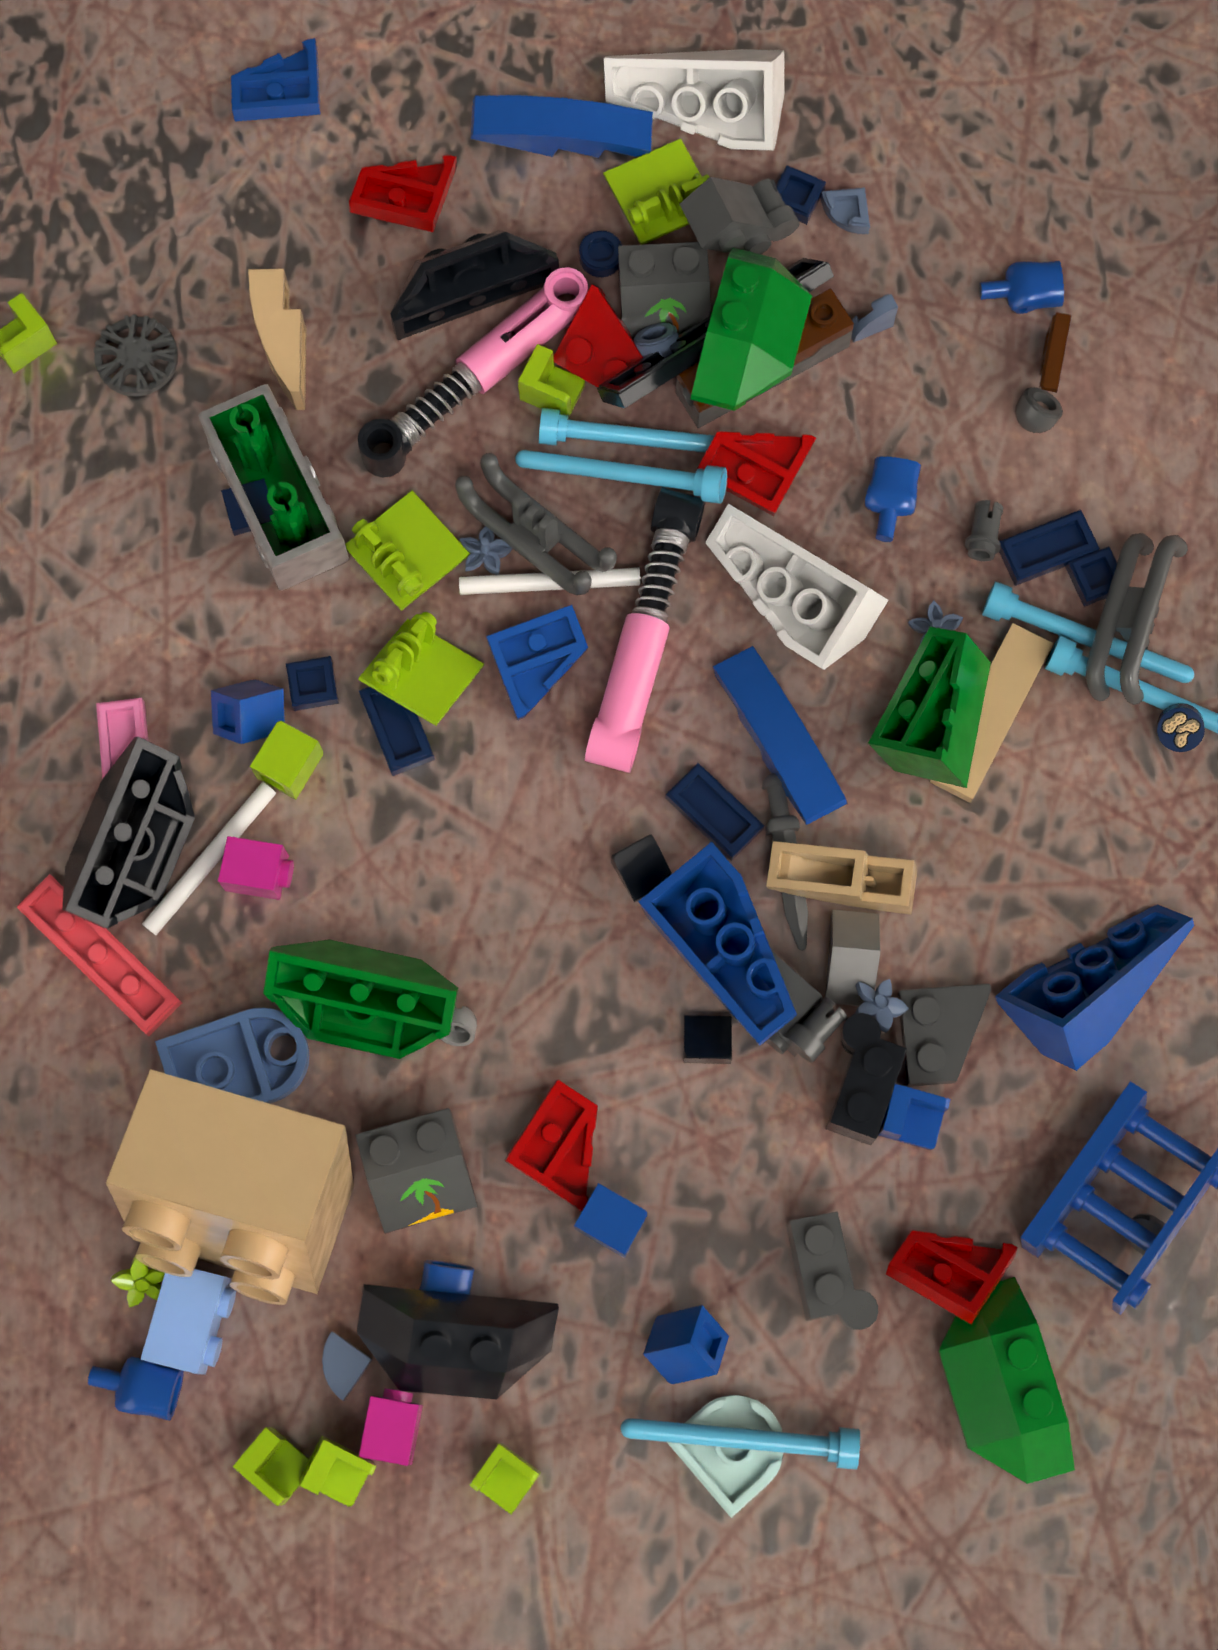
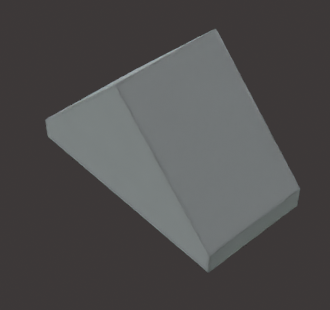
(852, 955)

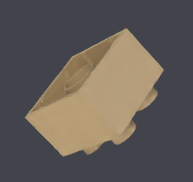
(231, 1187)

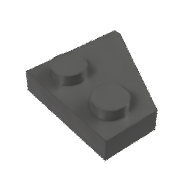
(940, 1030)

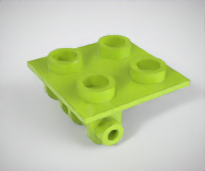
(653, 188)
(405, 550)
(421, 669)

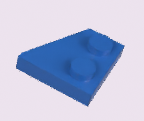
(278, 87)
(536, 656)

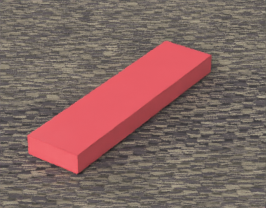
(100, 958)

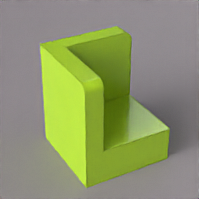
(24, 336)
(548, 385)
(287, 759)
(272, 1465)
(336, 1471)
(505, 1478)

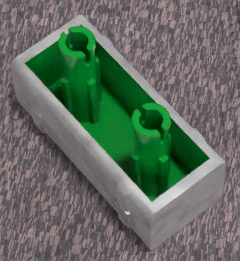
(254, 443)

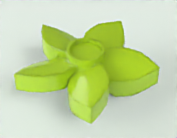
(138, 1282)

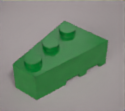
(936, 710)

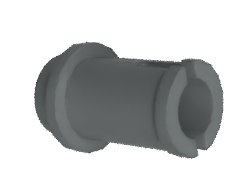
(983, 541)

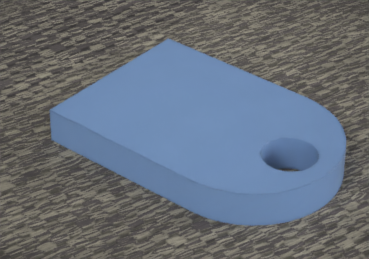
(237, 1055)

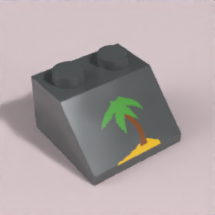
(663, 285)
(416, 1170)

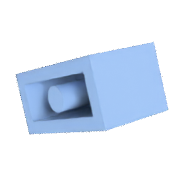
(188, 1321)

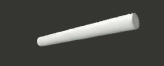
(541, 582)
(208, 859)

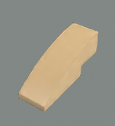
(280, 331)
(843, 876)

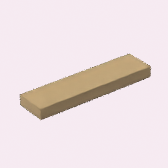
(1006, 689)

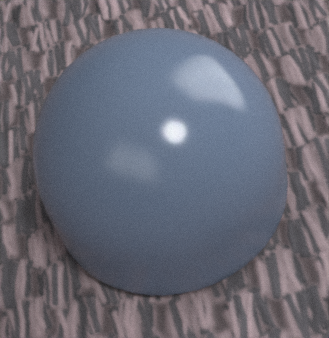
(656, 339)

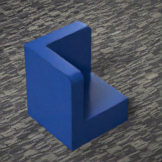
(246, 710)
(914, 1117)
(611, 1220)
(686, 1345)

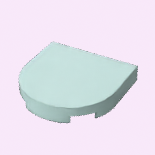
(732, 1473)

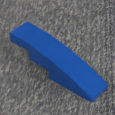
(556, 123)
(780, 735)

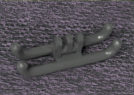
(533, 530)
(1130, 613)

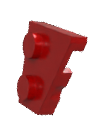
(404, 192)
(596, 341)
(758, 465)
(558, 1144)
(950, 1270)

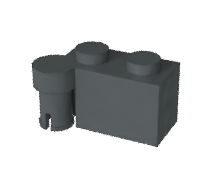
(738, 215)
(813, 1021)
(825, 1273)

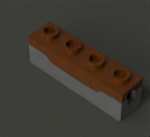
(824, 334)

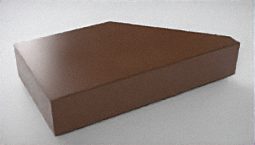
(1054, 351)

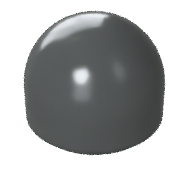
(1035, 417)

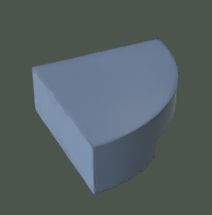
(847, 209)
(876, 321)
(343, 1365)

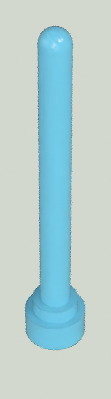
(557, 427)
(706, 483)
(1005, 604)
(1069, 659)
(838, 1447)

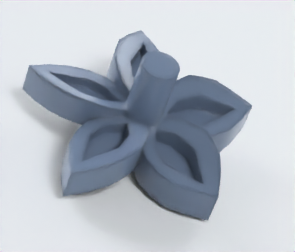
(485, 551)
(935, 619)
(879, 1003)

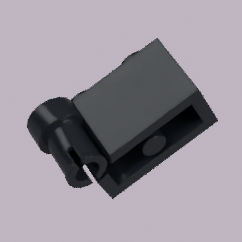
(867, 1080)

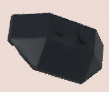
(469, 279)
(129, 837)
(453, 1339)

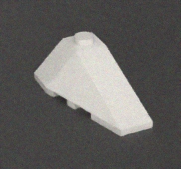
(709, 93)
(802, 597)

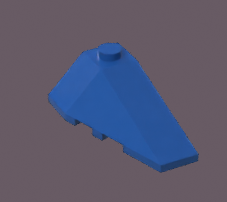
(717, 933)
(1087, 997)

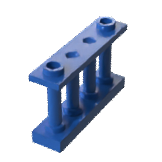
(1076, 1193)

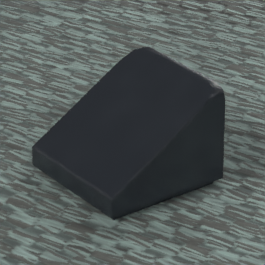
(641, 867)
(707, 1039)

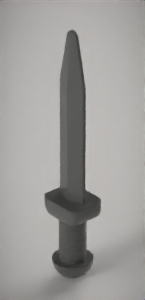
(783, 828)

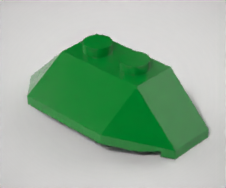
(750, 331)
(360, 996)
(1007, 1388)

